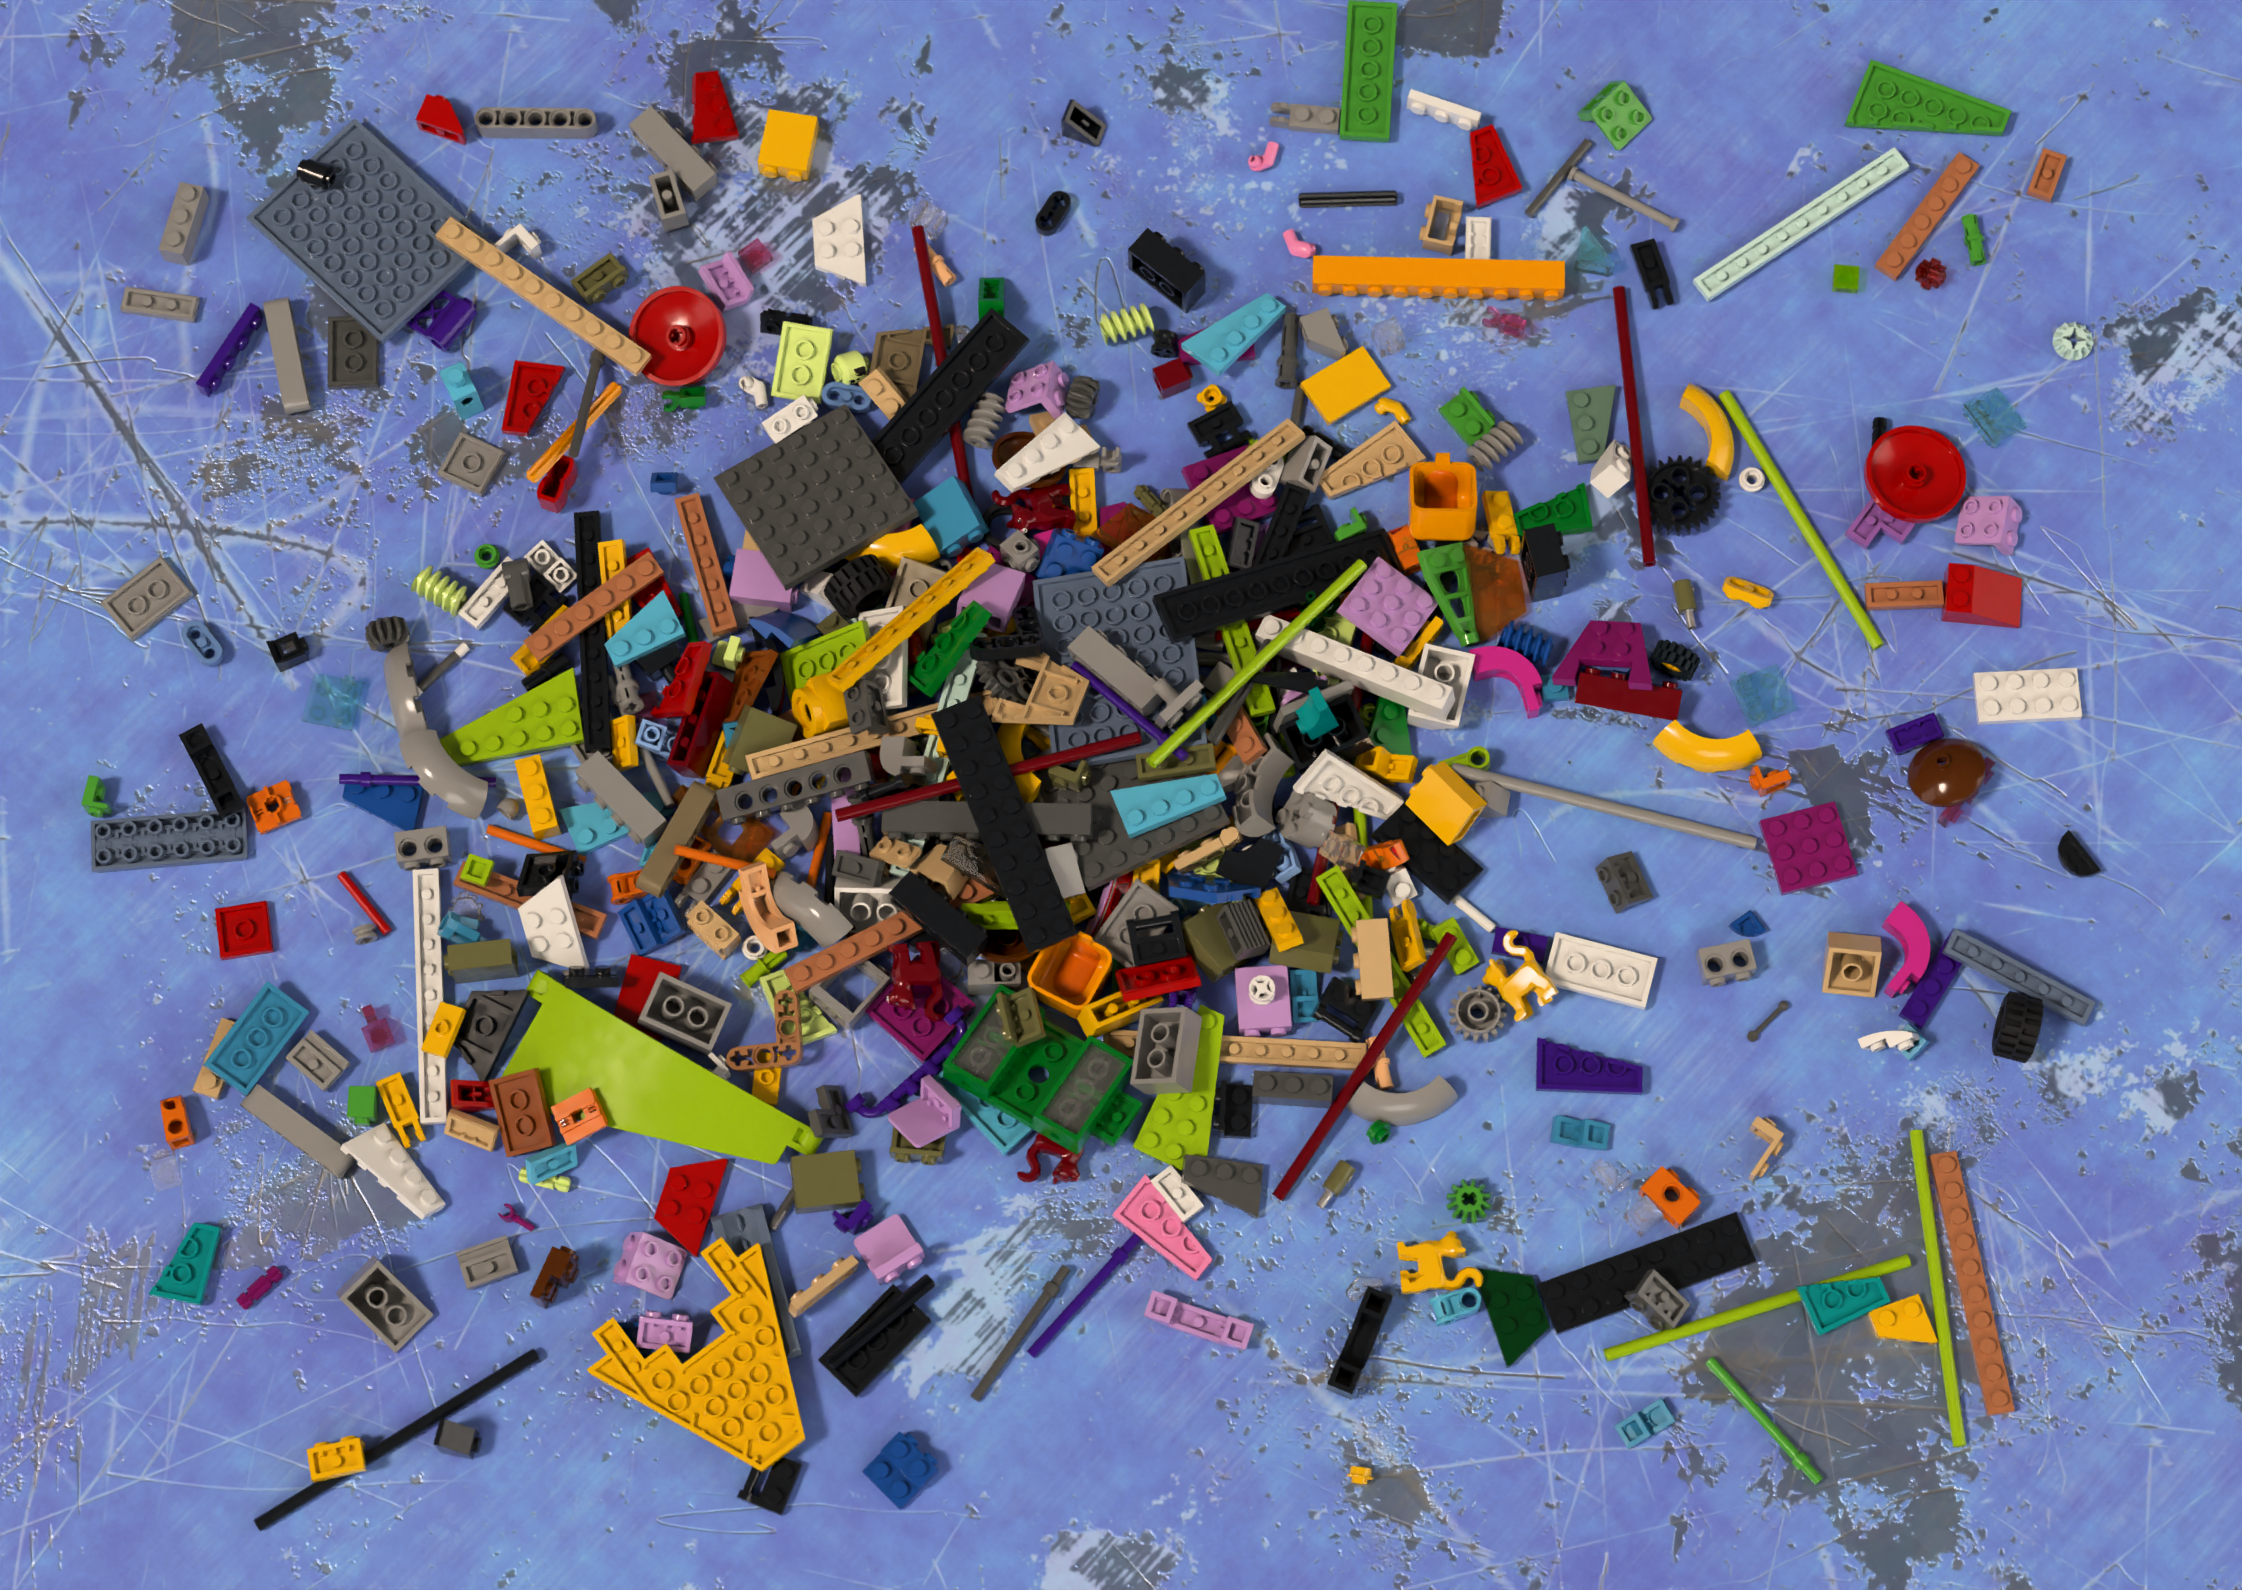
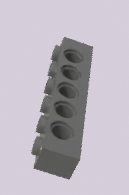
(731, 798)

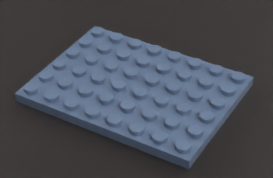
(367, 234)
(1130, 620)

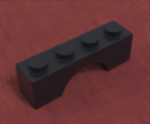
(1359, 1342)

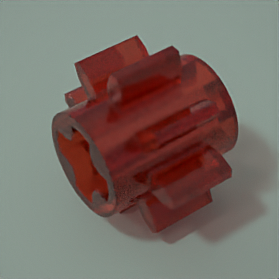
(1930, 273)

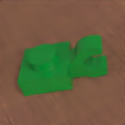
(687, 397)

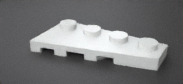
(394, 1168)

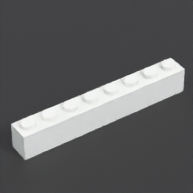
(1361, 669)

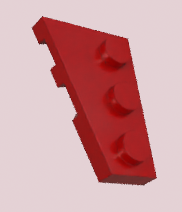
(1491, 167)
(528, 394)
(682, 692)

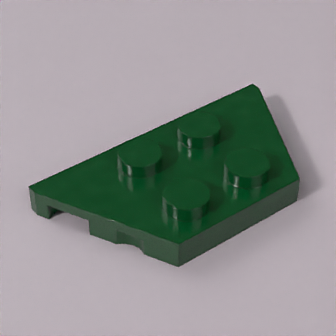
(1513, 1312)

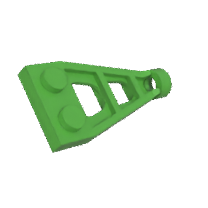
(1444, 560)

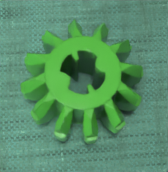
(1468, 1210)

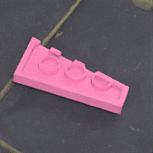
(1156, 1224)

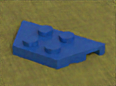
(1206, 890)

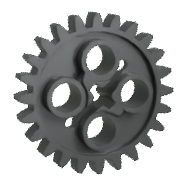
(1007, 679)

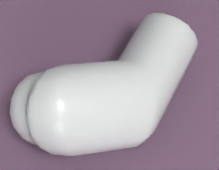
(756, 389)

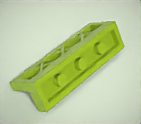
(992, 914)

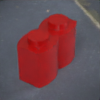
(554, 486)

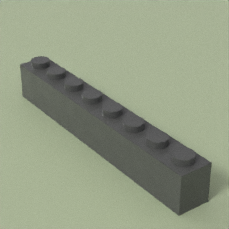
(954, 818)

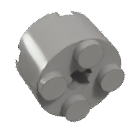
(1306, 819)

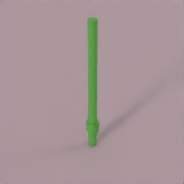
(1800, 1460)

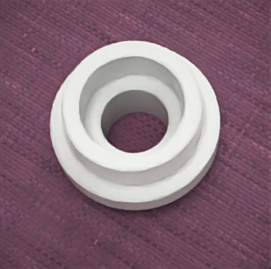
(1751, 473)
(746, 948)

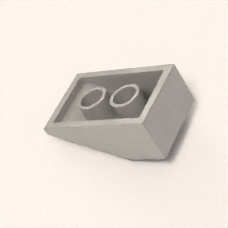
(384, 1303)

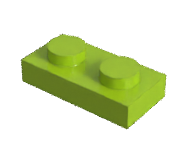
(1461, 954)

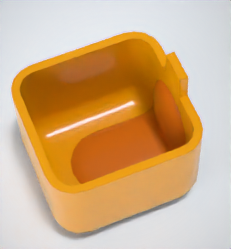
(1442, 500)
(1070, 974)

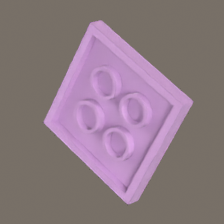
(1388, 606)

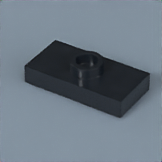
(1241, 543)

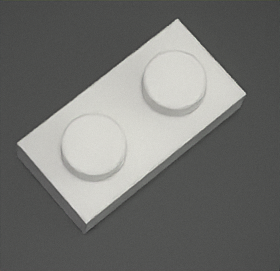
(1177, 1194)

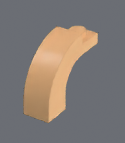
(761, 911)

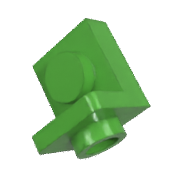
(1349, 530)
(92, 795)

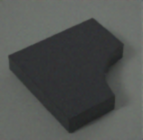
(1251, 865)

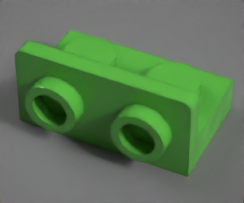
(1467, 416)

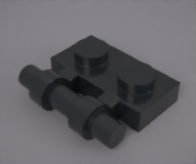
(1216, 424)
(541, 592)
(1298, 894)

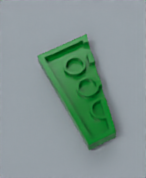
(949, 648)

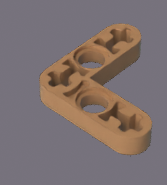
(783, 1041)

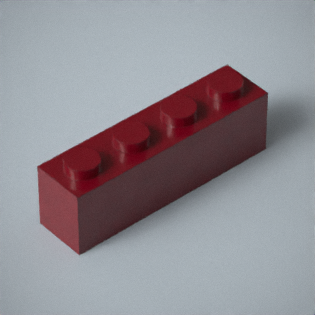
(1614, 694)
(700, 729)

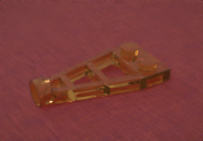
(746, 847)

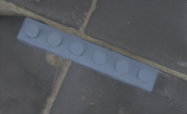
(2018, 977)

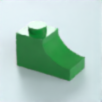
(991, 295)

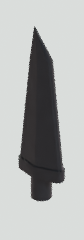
(1292, 681)

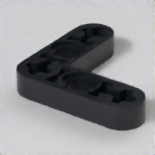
(1026, 642)

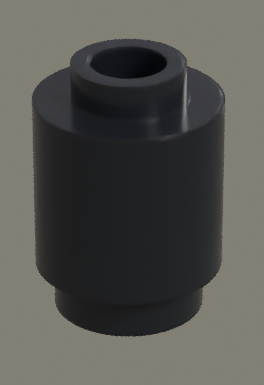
(316, 173)

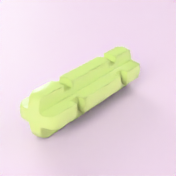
(560, 1183)

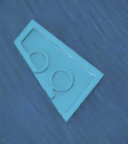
(646, 632)

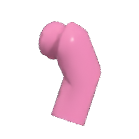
(1262, 162)
(1296, 247)

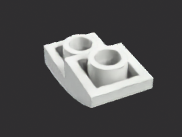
(550, 566)
(1896, 1039)

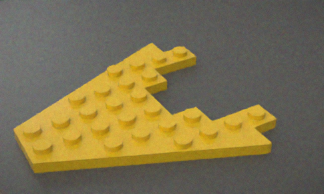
(732, 1389)

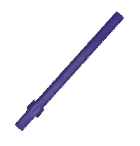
(1127, 709)
(367, 779)
(1119, 1257)

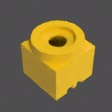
(819, 707)

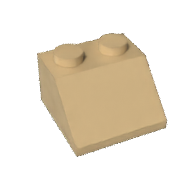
(1851, 964)

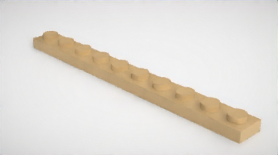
(543, 296)
(1198, 502)
(841, 742)
(1266, 1051)

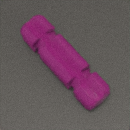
(259, 1287)

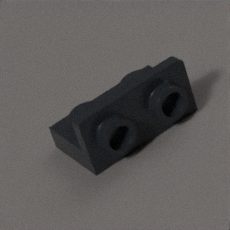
(1235, 1111)

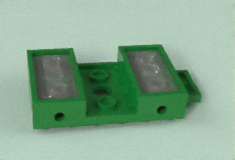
(1074, 1102)

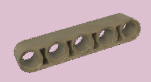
(682, 831)

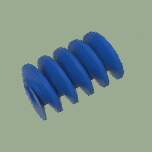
(1527, 642)

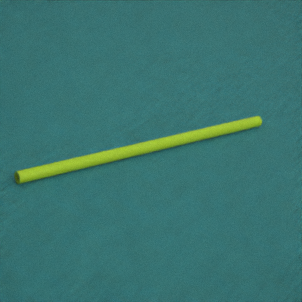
(1801, 520)
(1256, 663)
(1937, 1289)
(1744, 1311)

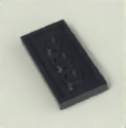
(1438, 866)
(879, 1352)

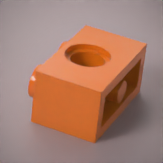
(1673, 1211)

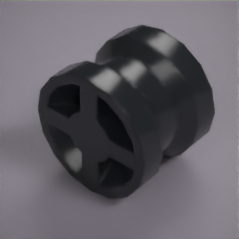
(1164, 343)

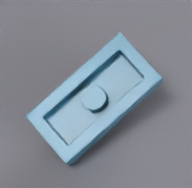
(550, 1162)

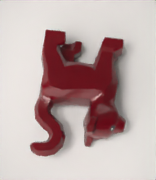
(1043, 508)
(920, 972)
(1064, 1171)

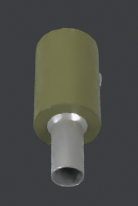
(1685, 601)
(1336, 1182)

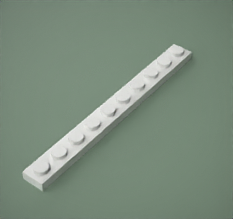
(429, 992)

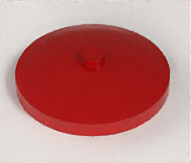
(681, 333)
(1915, 474)

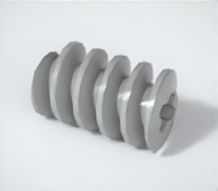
(983, 421)
(1493, 445)

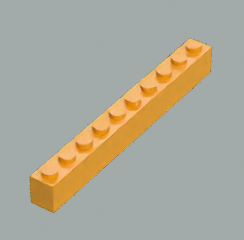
(1438, 277)

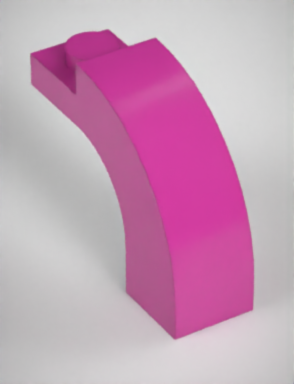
(1510, 665)
(1914, 938)

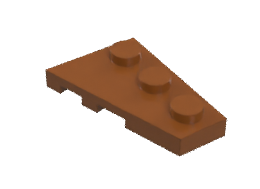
(749, 680)

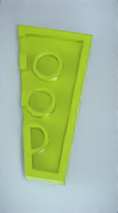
(822, 654)

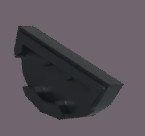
(2075, 858)

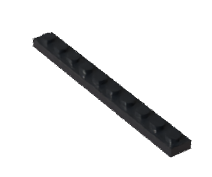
(592, 640)

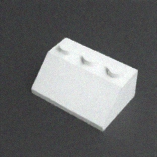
(1449, 668)
(863, 903)

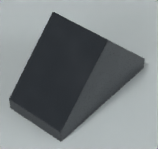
(1082, 125)

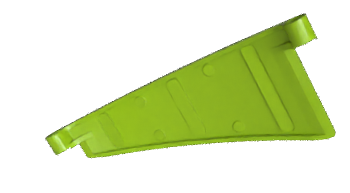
(646, 1083)

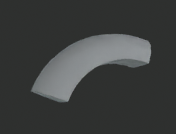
(402, 691)
(442, 775)
(1257, 788)
(801, 905)
(1402, 1108)

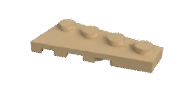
(1373, 460)

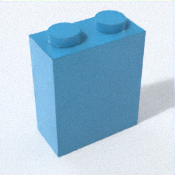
(951, 517)

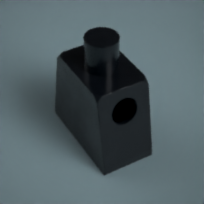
(660, 663)

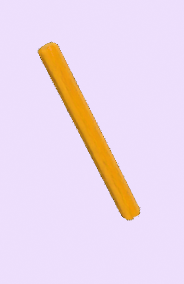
(563, 443)

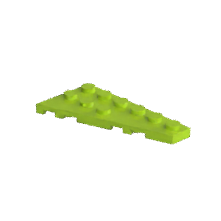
(528, 724)
(1183, 1121)

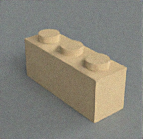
(1373, 959)

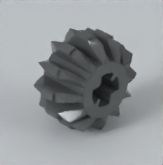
(1082, 397)
(387, 633)

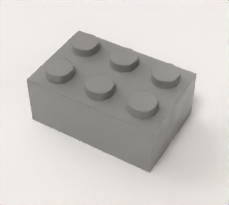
(684, 1014)
(1166, 1050)

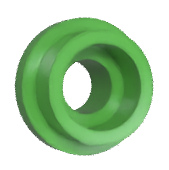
(485, 549)

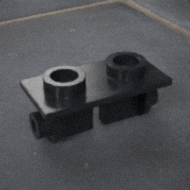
(772, 320)

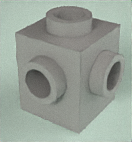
(1020, 552)

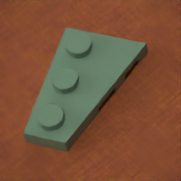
(1590, 421)

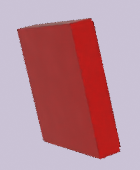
(244, 930)

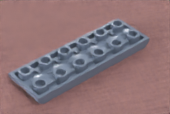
(168, 841)
(743, 1230)

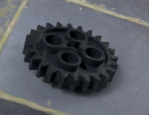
(1696, 481)

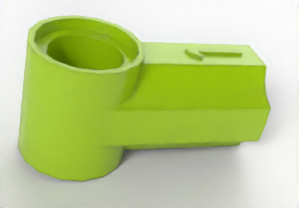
(1465, 758)

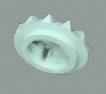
(2064, 347)

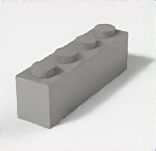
(674, 153)
(1116, 670)
(622, 799)

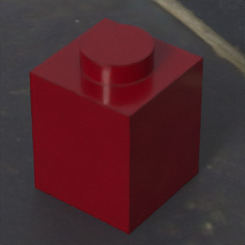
(1172, 377)

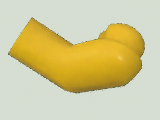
(1392, 406)

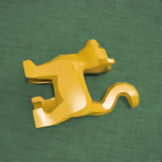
(1522, 982)
(1430, 1265)

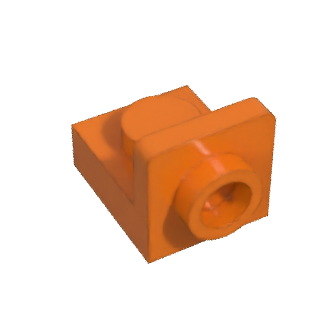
(1771, 783)

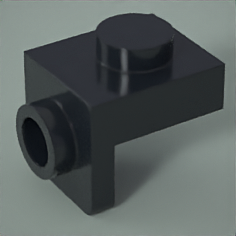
(1369, 880)

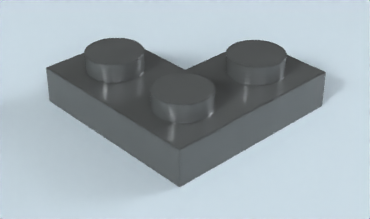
(833, 1118)

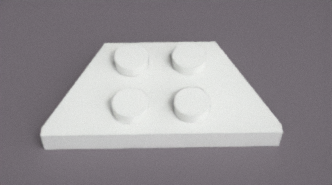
(840, 241)
(553, 926)

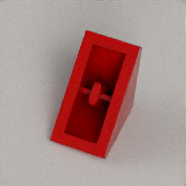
(471, 1096)

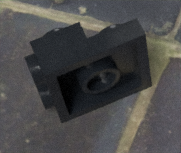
(544, 868)

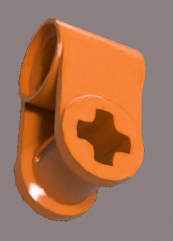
(628, 891)

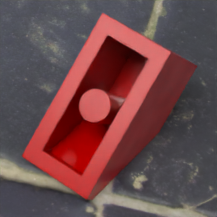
(439, 119)

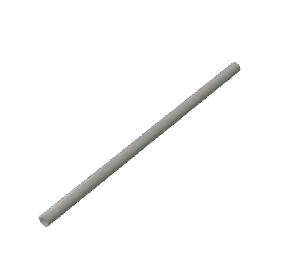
(1606, 806)

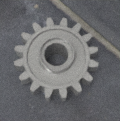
(1472, 1026)

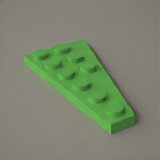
(1908, 102)

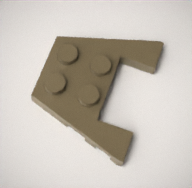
(901, 354)

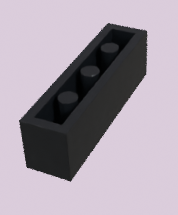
(939, 918)

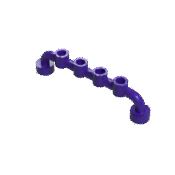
(911, 1085)

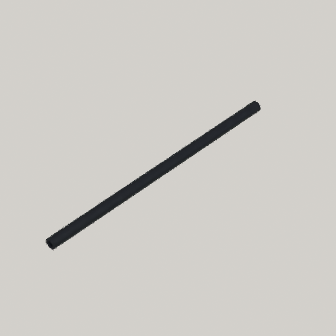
(402, 1436)

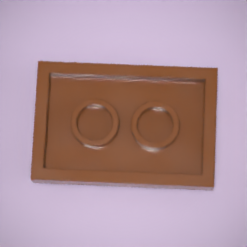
(522, 1112)

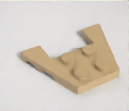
(1053, 699)

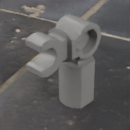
(1109, 461)

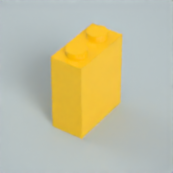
(788, 145)
(1445, 802)

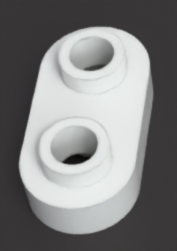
(1270, 476)

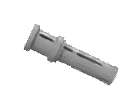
(628, 690)

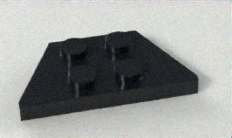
(487, 1027)

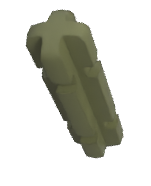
(1149, 500)

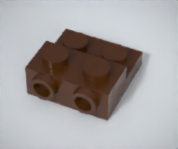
(559, 1270)

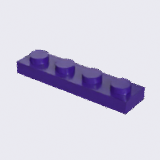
(233, 344)
(1930, 988)

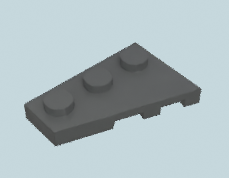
(1225, 1179)

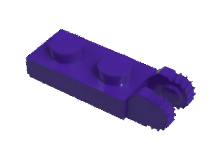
(1183, 997)

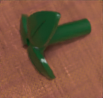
(1318, 624)

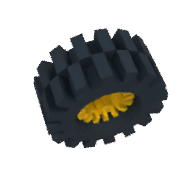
(1674, 660)

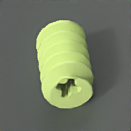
(1125, 323)
(439, 590)

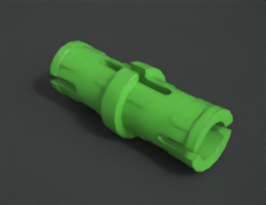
(1973, 240)

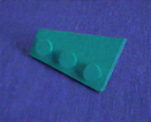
(190, 1268)
(1841, 1301)

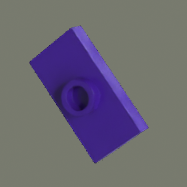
(1914, 734)
(1534, 942)

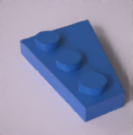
(392, 803)

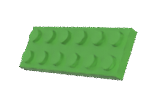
(1368, 71)

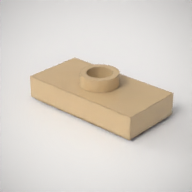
(471, 1130)

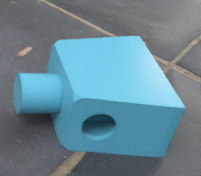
(459, 388)

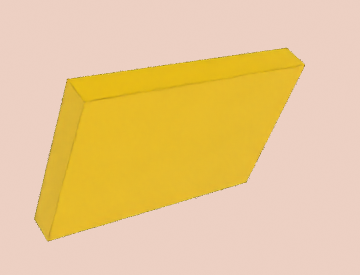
(1345, 385)

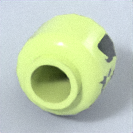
(850, 367)

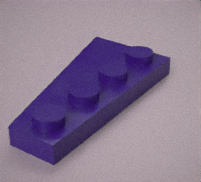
(1577, 1071)

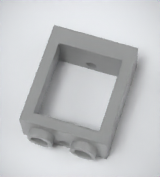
(839, 1012)

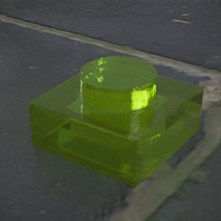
(1845, 278)

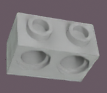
(423, 840)
(1724, 956)

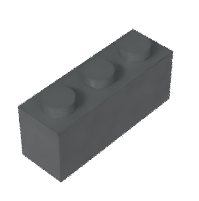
(1292, 1089)

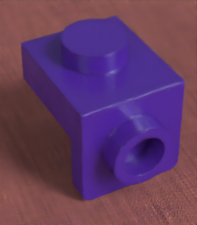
(860, 1217)

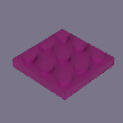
(1239, 504)
(1808, 848)
(912, 1027)

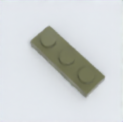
(1200, 760)

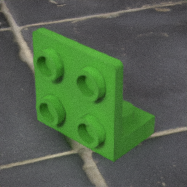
(1616, 113)

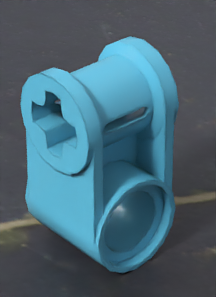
(1453, 1306)

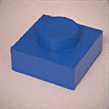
(664, 482)

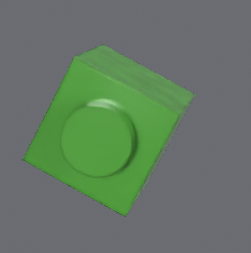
(363, 1105)

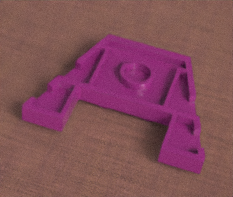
(1609, 646)

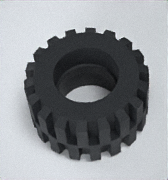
(858, 586)
(2017, 1027)

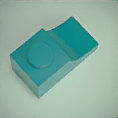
(1315, 715)

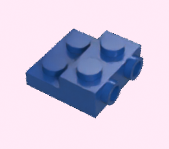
(1069, 554)
(901, 1469)

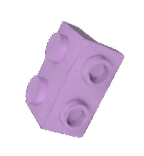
(727, 282)
(657, 1330)

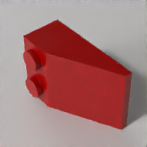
(1981, 596)

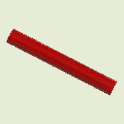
(364, 903)

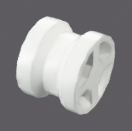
(1264, 985)

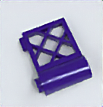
(448, 324)

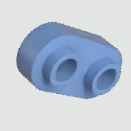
(847, 395)
(204, 644)

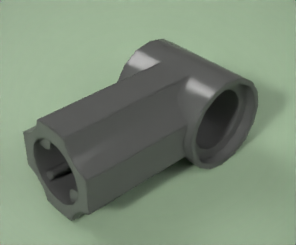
(517, 578)

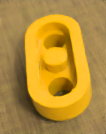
(1756, 595)

